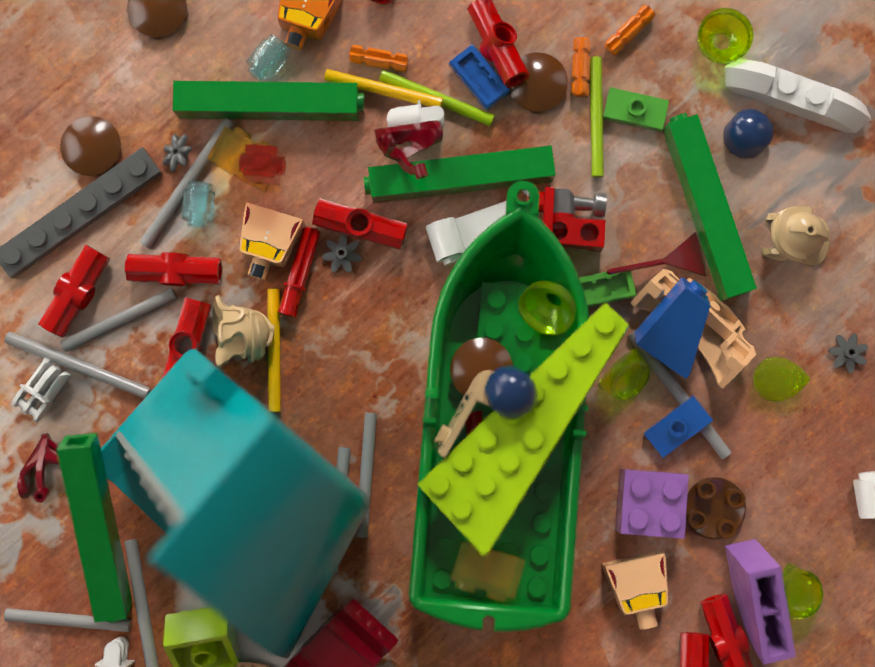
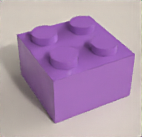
(651, 503)

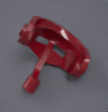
(421, 137)
(43, 453)

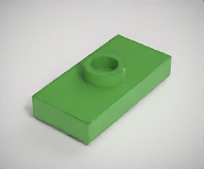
(635, 109)
(607, 288)

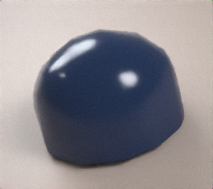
(748, 133)
(511, 392)

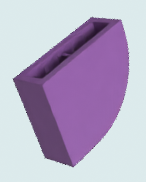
(761, 600)

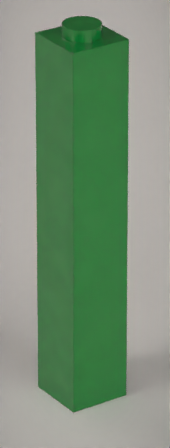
(267, 100)
(462, 174)
(708, 206)
(95, 526)

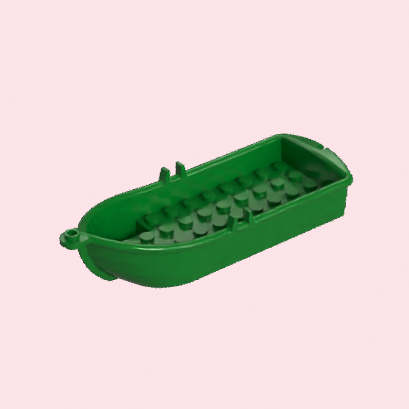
(484, 303)

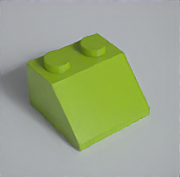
(200, 639)

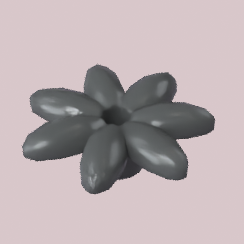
(177, 152)
(344, 259)
(843, 352)

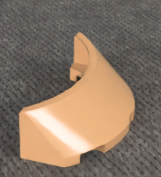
(722, 335)

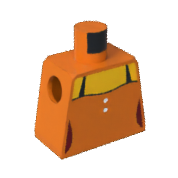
(306, 19)

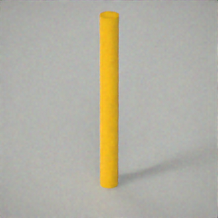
(384, 89)
(274, 378)

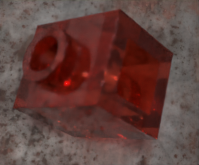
(262, 164)

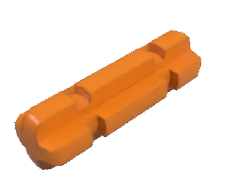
(629, 30)
(378, 58)
(581, 67)

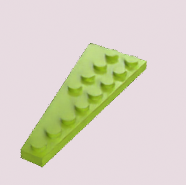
(500, 458)

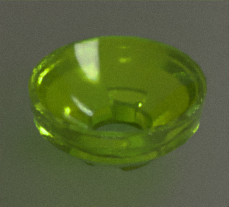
(732, 25)
(542, 314)

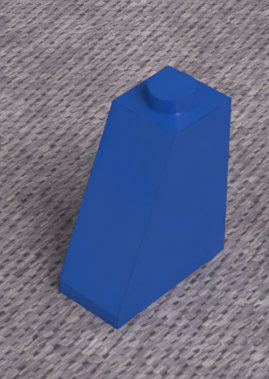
(676, 326)

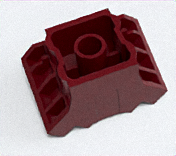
(346, 640)

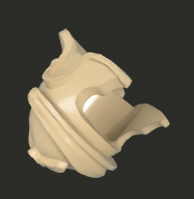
(793, 239)
(240, 332)

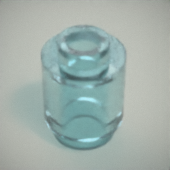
(267, 58)
(198, 204)

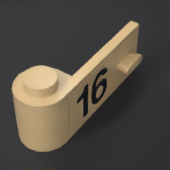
(447, 435)

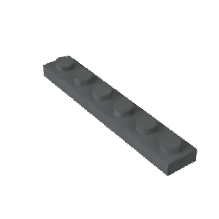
(78, 212)

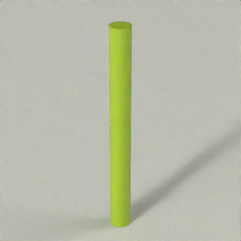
(448, 102)
(596, 105)

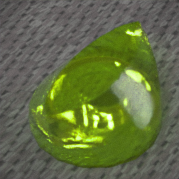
(626, 376)
(778, 379)
(802, 591)

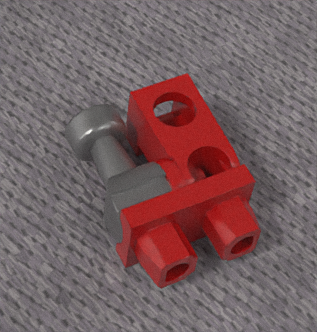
(559, 216)

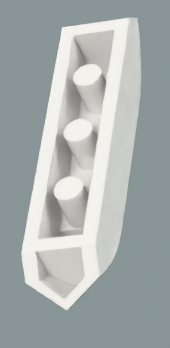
(797, 95)

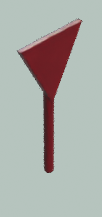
(685, 257)

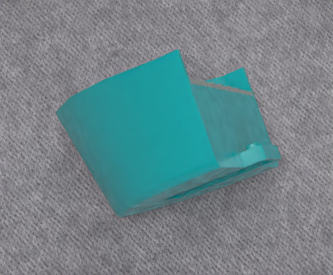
(243, 501)

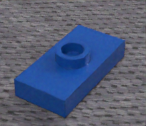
(479, 77)
(678, 426)

